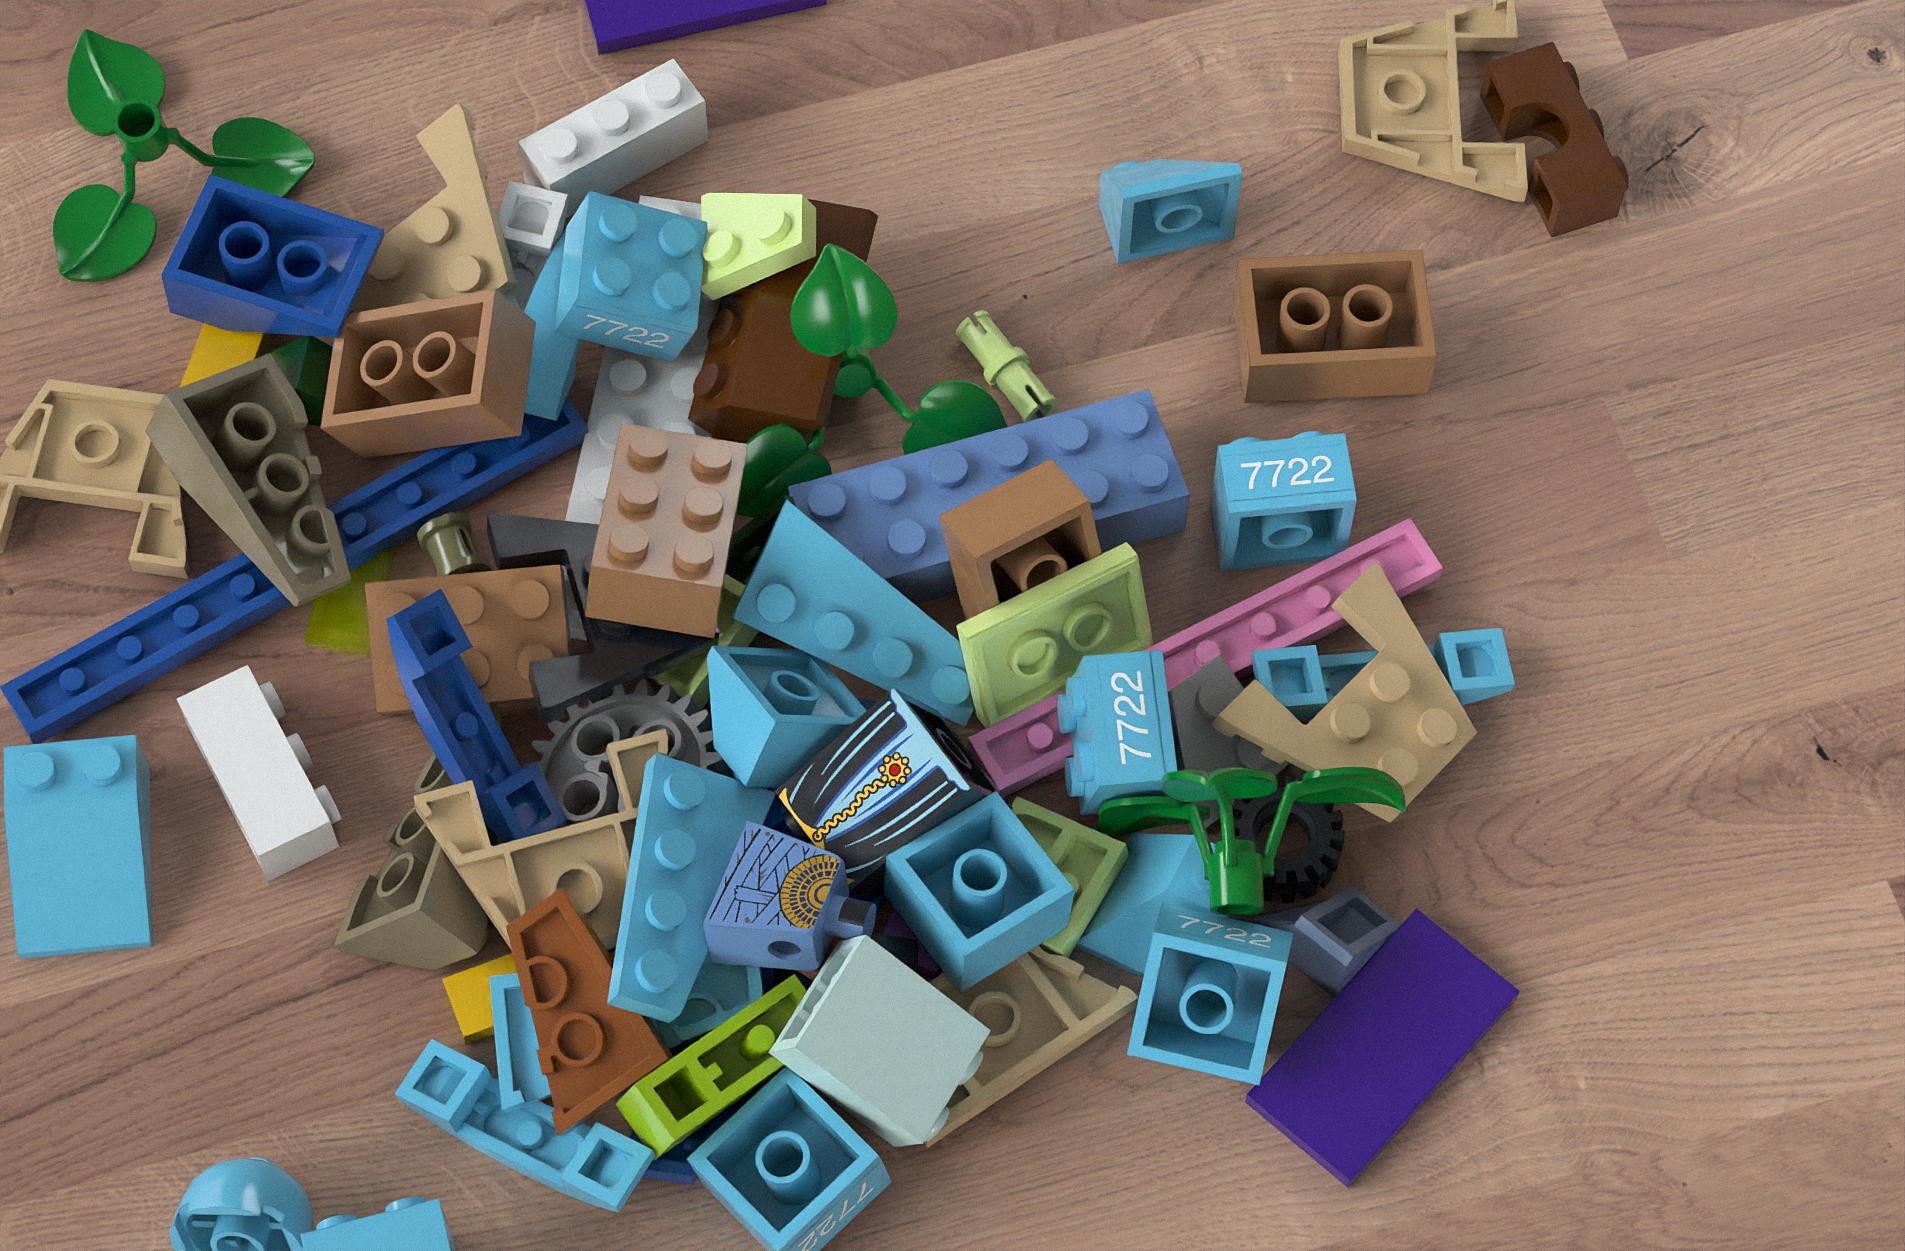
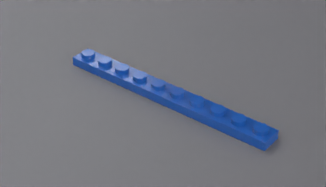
(241, 595)

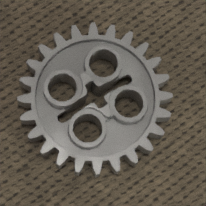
(582, 778)

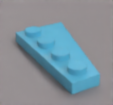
(846, 614)
(677, 861)
(714, 998)

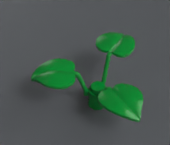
(119, 92)
(850, 310)
(1235, 868)

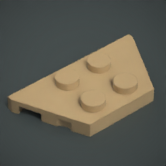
(1036, 1016)

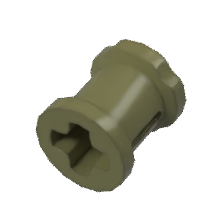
(451, 546)

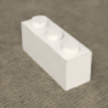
(617, 136)
(261, 771)

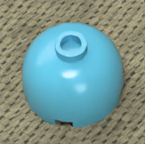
(242, 1208)

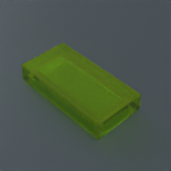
(341, 616)

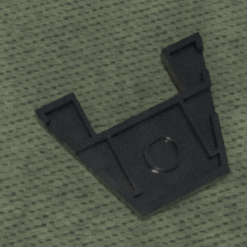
(616, 648)

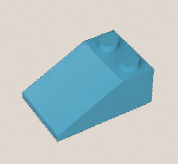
(79, 845)

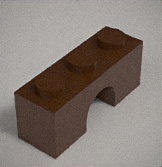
(1541, 98)

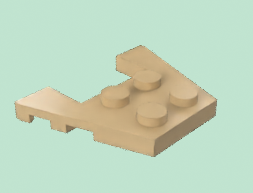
(1405, 99)
(450, 241)
(94, 451)
(1387, 718)
(581, 857)

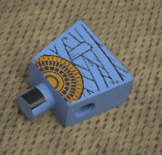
(782, 904)

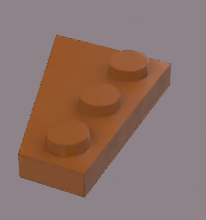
(584, 1043)

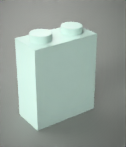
(881, 1042)

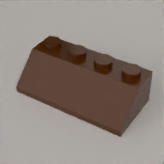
(753, 362)

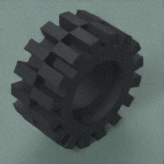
(1319, 859)

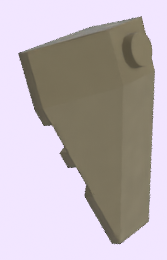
(249, 465)
(417, 903)

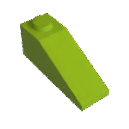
(710, 1072)

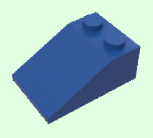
(267, 263)

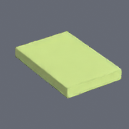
(1040, 636)

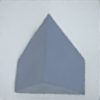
(1332, 936)

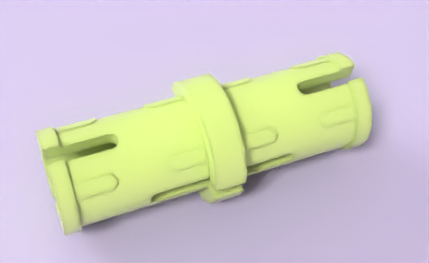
(1006, 367)

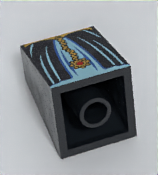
(882, 787)

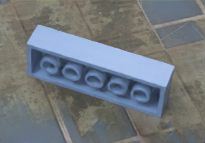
(893, 507)

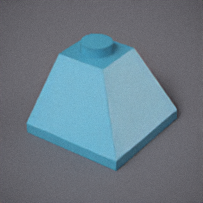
(1168, 205)
(774, 710)
(1157, 871)

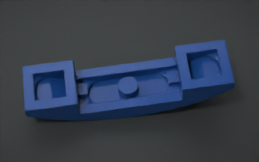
(460, 725)

